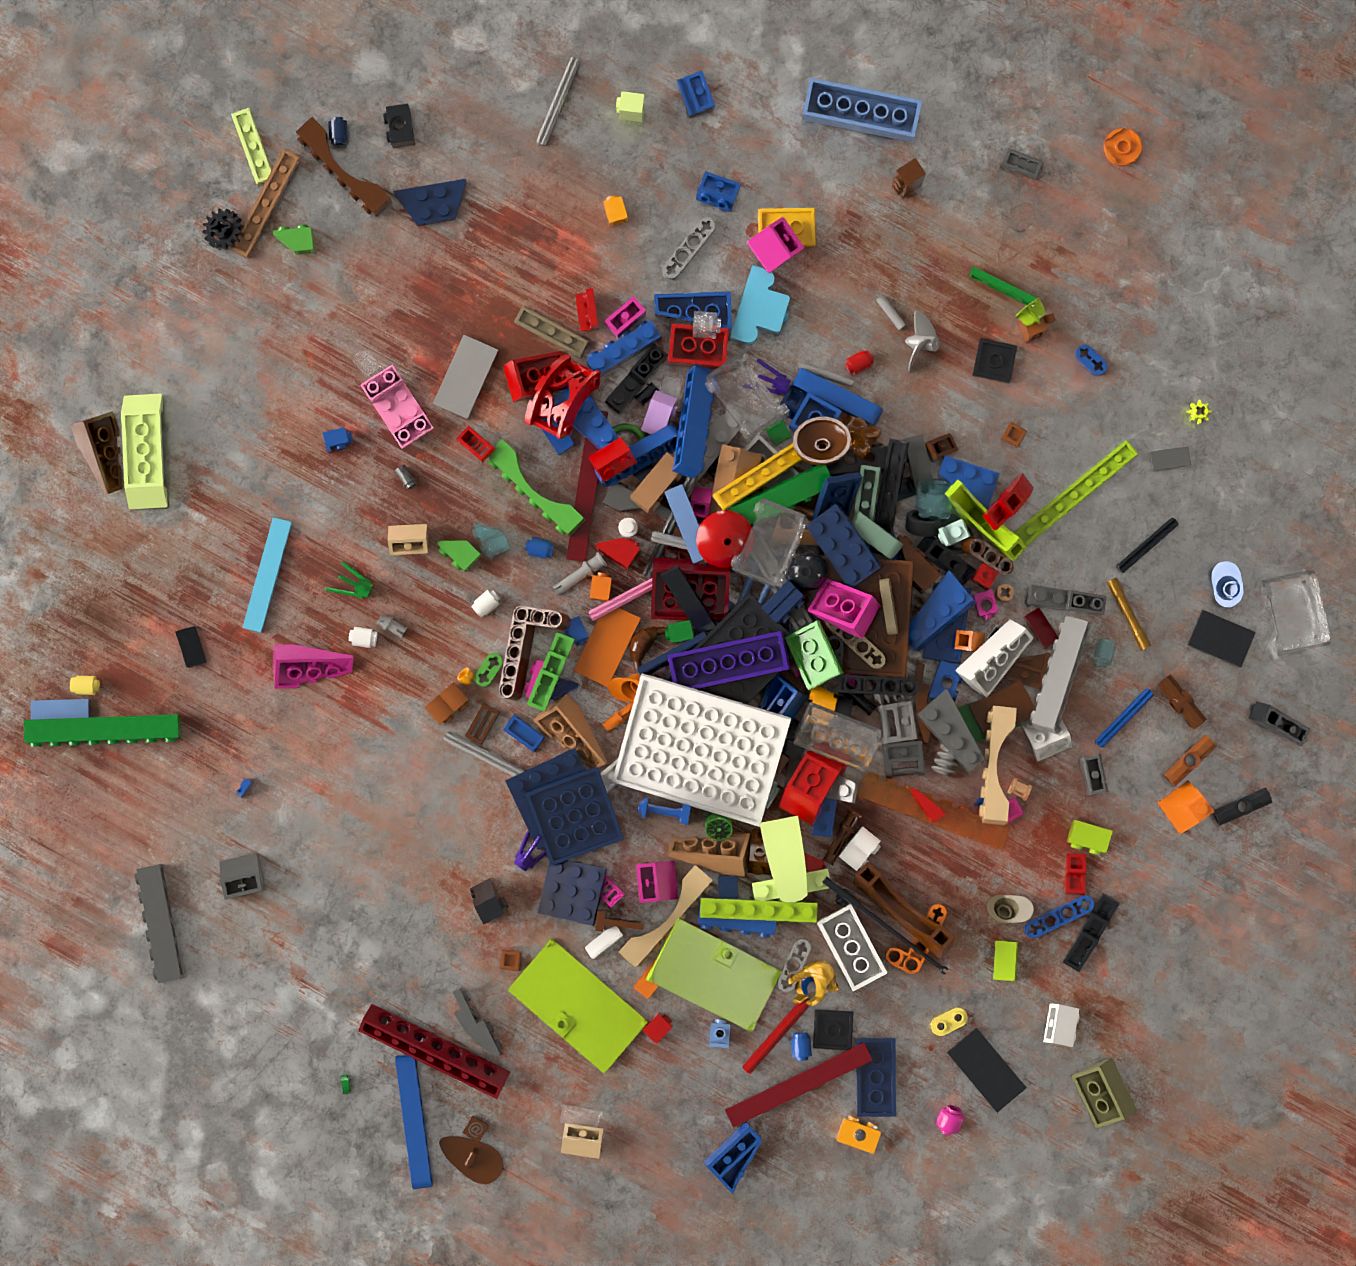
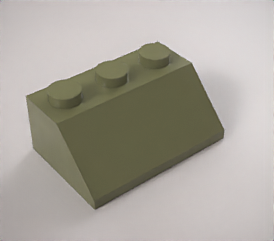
(1104, 1093)

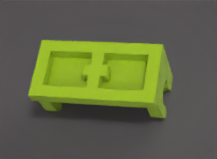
(1005, 960)

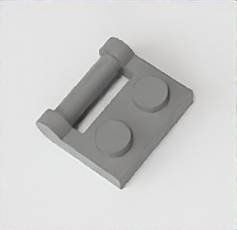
(903, 720)

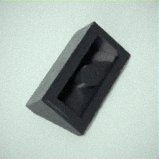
(191, 647)

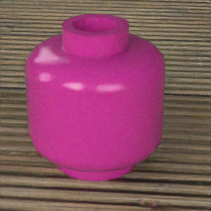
(950, 1120)

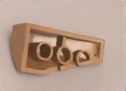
(731, 465)
(568, 725)
(722, 856)

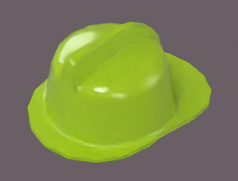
(1032, 313)

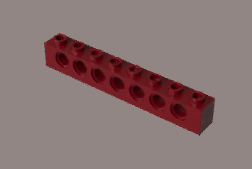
(434, 1051)

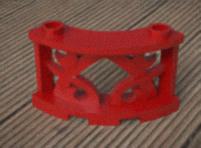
(567, 410)

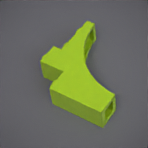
(972, 513)

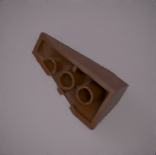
(99, 446)

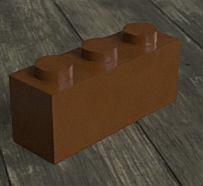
(908, 178)

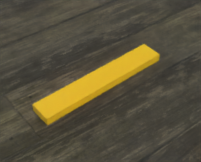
(757, 477)

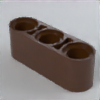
(980, 552)

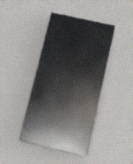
(986, 1070)

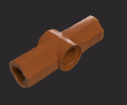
(1198, 751)

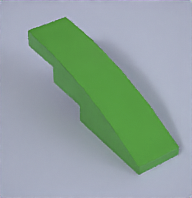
(551, 671)

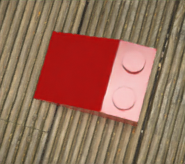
(526, 372)

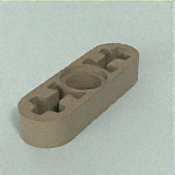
(888, 606)

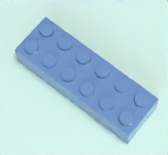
(861, 110)

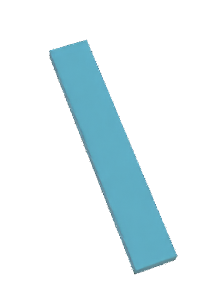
(267, 575)

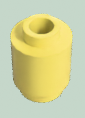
(84, 685)

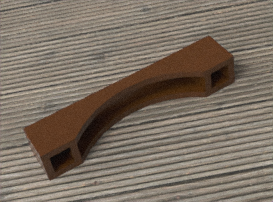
(370, 194)
(926, 931)

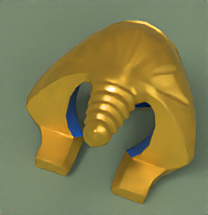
(824, 979)

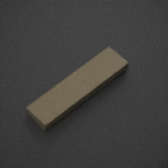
(551, 332)

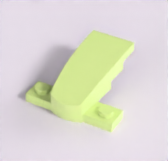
(787, 863)

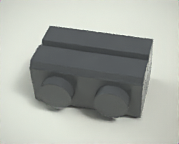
(1093, 774)

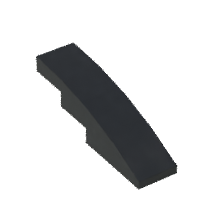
(1091, 932)

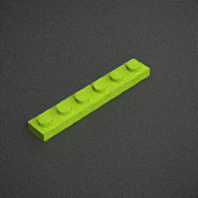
(758, 910)

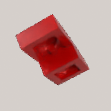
(1075, 874)

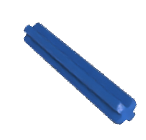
(1124, 718)

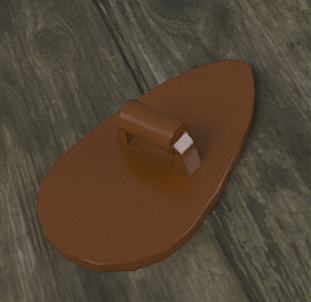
(473, 1159)

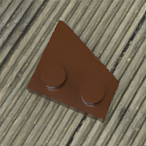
(1029, 670)

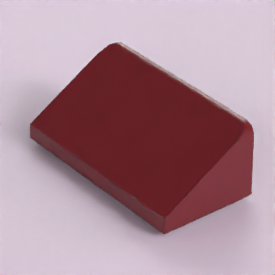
(1041, 628)

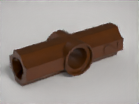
(1181, 702)

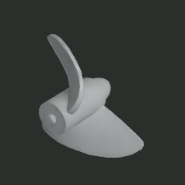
(924, 338)

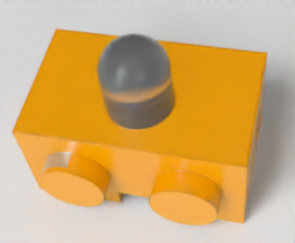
(858, 1135)

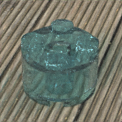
(932, 499)

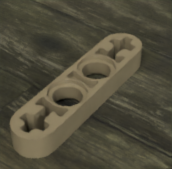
(852, 643)

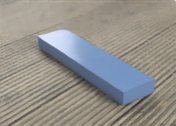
(685, 519)

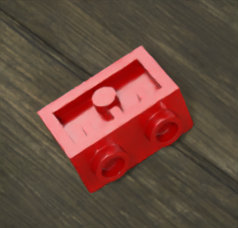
(586, 310)

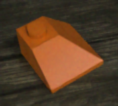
(1185, 807)

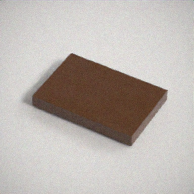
(1010, 696)

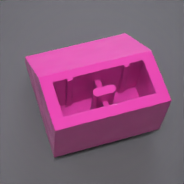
(775, 245)
(657, 881)

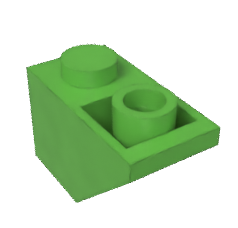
(297, 240)
(461, 552)

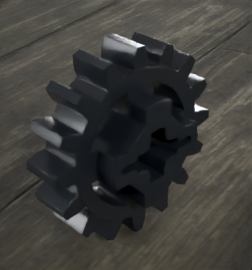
(229, 233)

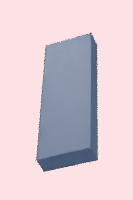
(60, 709)

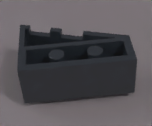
(487, 901)

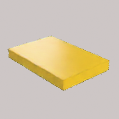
(799, 219)

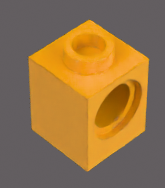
(615, 210)

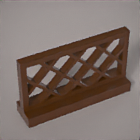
(603, 920)

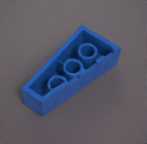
(683, 305)
(590, 421)
(939, 611)

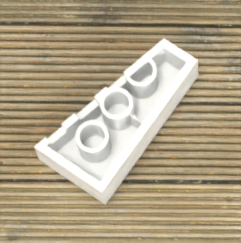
(994, 658)

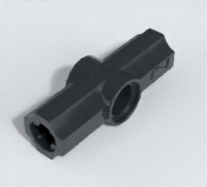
(1253, 802)

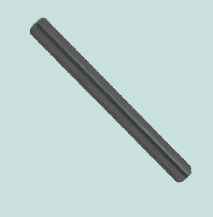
(668, 529)

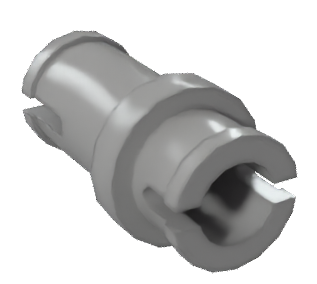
(391, 625)

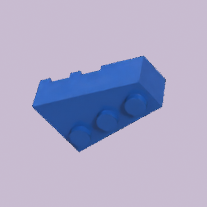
(978, 480)
(783, 697)
(733, 1156)

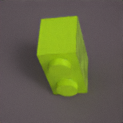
(1089, 837)

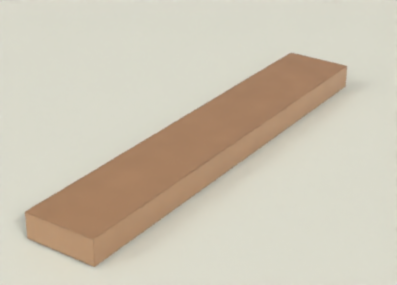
(266, 202)

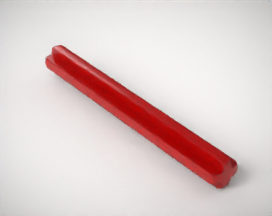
(776, 1035)

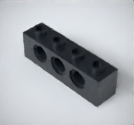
(877, 450)

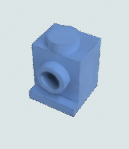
(715, 1041)

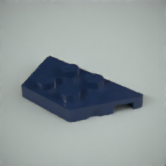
(432, 202)

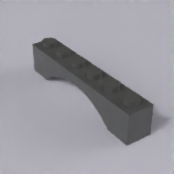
(619, 500)

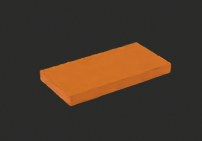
(607, 646)

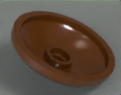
(818, 434)

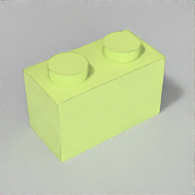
(631, 106)

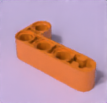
(911, 954)

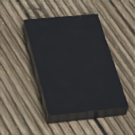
(1221, 638)

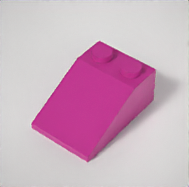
(844, 607)

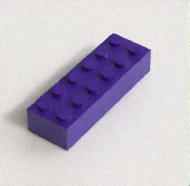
(730, 661)

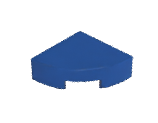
(245, 786)

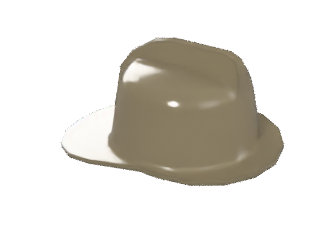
(1010, 909)

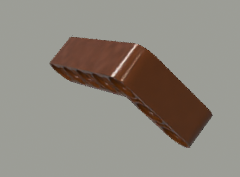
(524, 645)

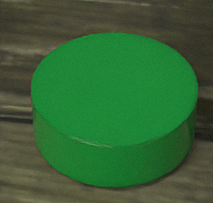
(345, 1084)

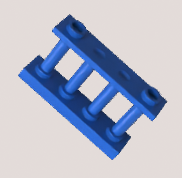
(681, 813)

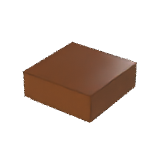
(1014, 434)
(510, 960)

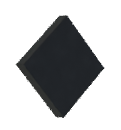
(994, 360)
(833, 1029)

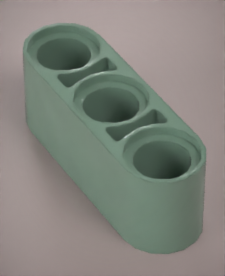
(876, 535)

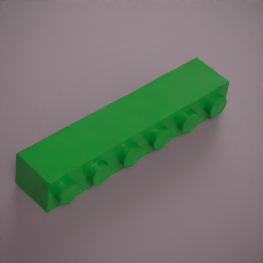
(786, 493)

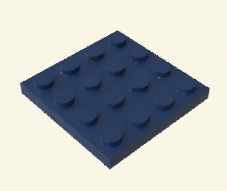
(538, 776)
(574, 815)

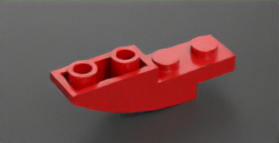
(1009, 502)

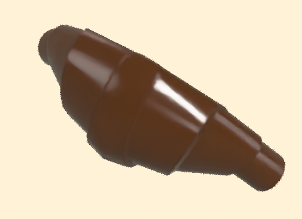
(642, 642)

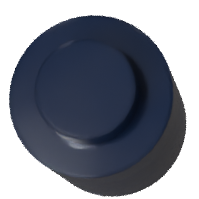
(338, 131)

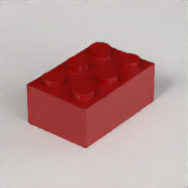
(691, 350)

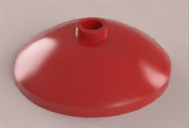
(713, 533)

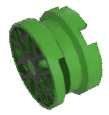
(718, 826)

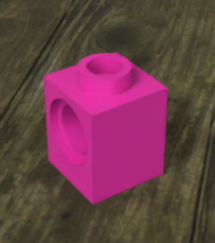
(988, 596)

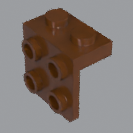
(758, 859)

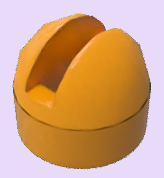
(465, 676)

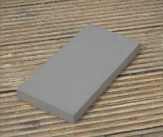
(465, 377)

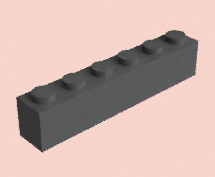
(159, 923)

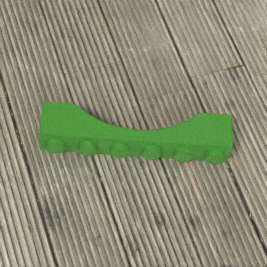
(564, 515)

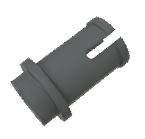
(405, 476)

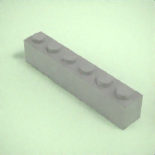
(1060, 674)

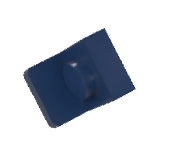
(793, 400)

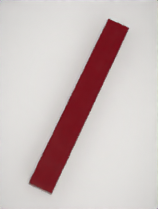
(584, 503)
(798, 1084)

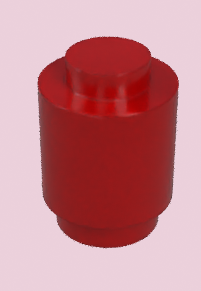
(859, 362)

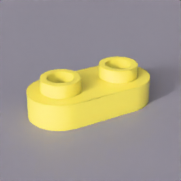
(948, 1020)

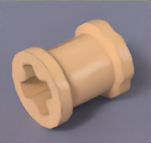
(1019, 789)

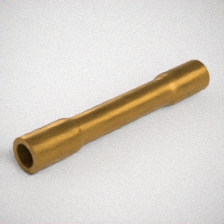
(1138, 633)

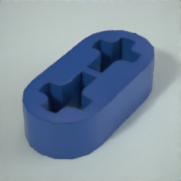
(1094, 356)

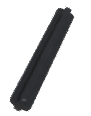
(1147, 545)

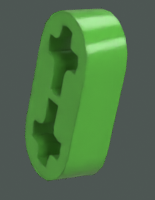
(492, 673)

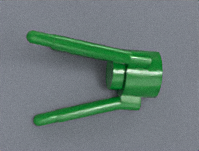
(362, 587)

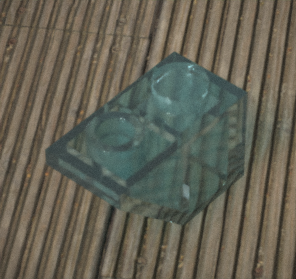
(492, 539)

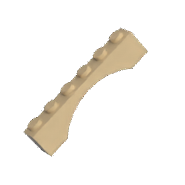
(995, 804)
(639, 946)

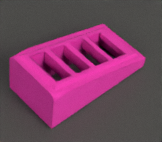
(616, 898)

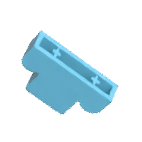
(759, 308)

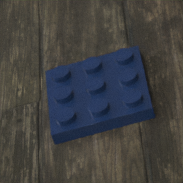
(572, 891)

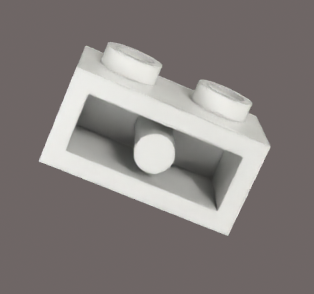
(1061, 1025)

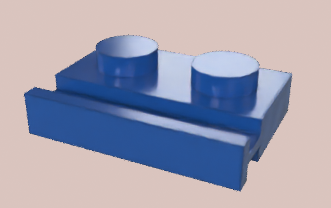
(695, 93)

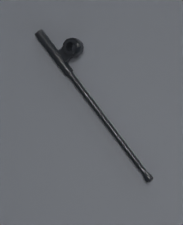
(845, 897)

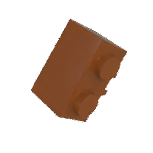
(1035, 330)

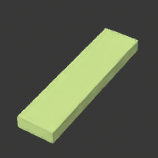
(252, 145)

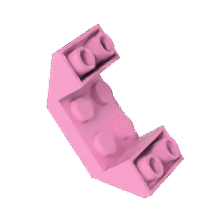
(397, 406)

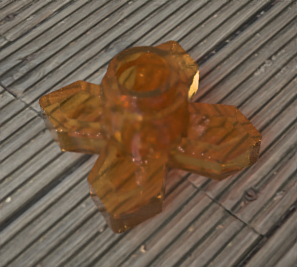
(861, 434)

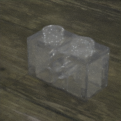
(706, 324)

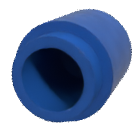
(539, 548)
(801, 1046)

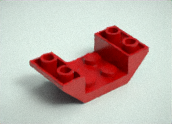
(810, 786)

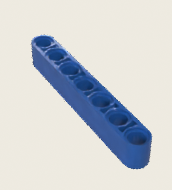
(413, 1122)

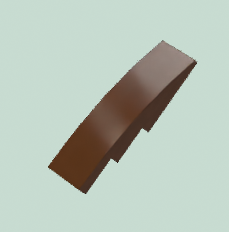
(920, 700)

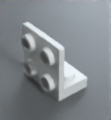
(1046, 743)

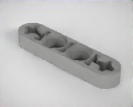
(687, 247)

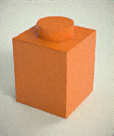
(601, 587)
(969, 640)

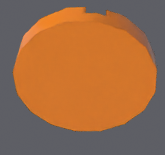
(1122, 147)

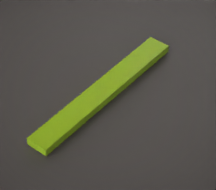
(1076, 493)

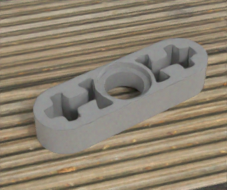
(794, 950)

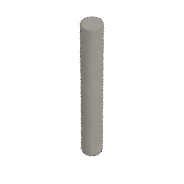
(826, 374)

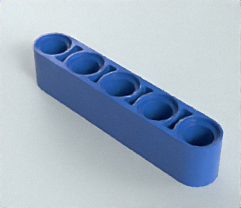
(838, 397)
(647, 452)

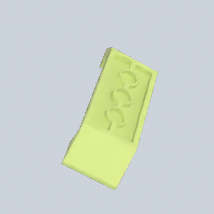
(143, 451)

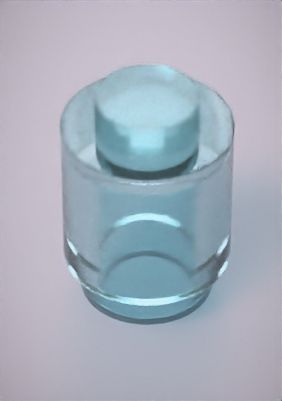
(1104, 653)

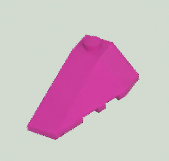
(303, 664)

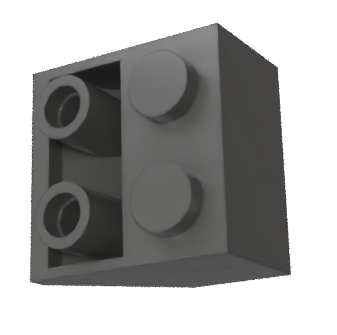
(241, 876)

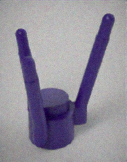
(780, 384)
(524, 859)

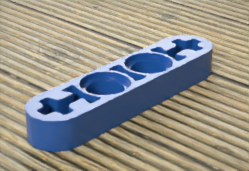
(1060, 919)

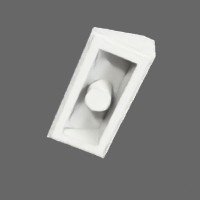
(603, 941)

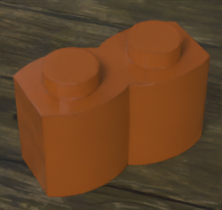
(447, 703)

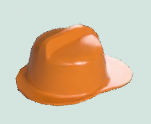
(624, 688)

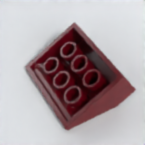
(707, 580)

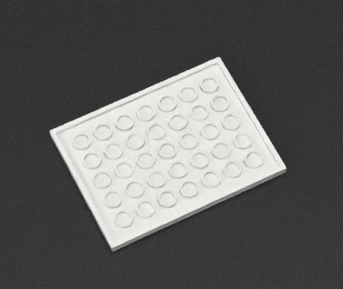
(701, 749)

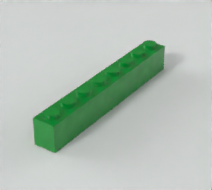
(102, 729)

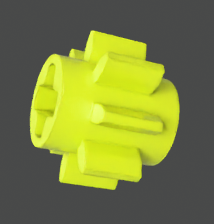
(1205, 411)

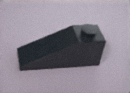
(946, 558)
(1279, 723)

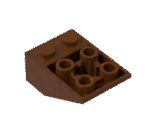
(924, 573)

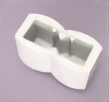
(860, 848)

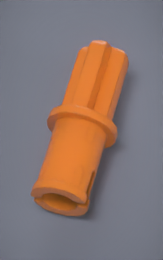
(618, 718)

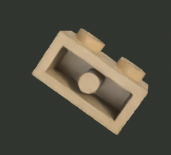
(408, 539)
(582, 1140)

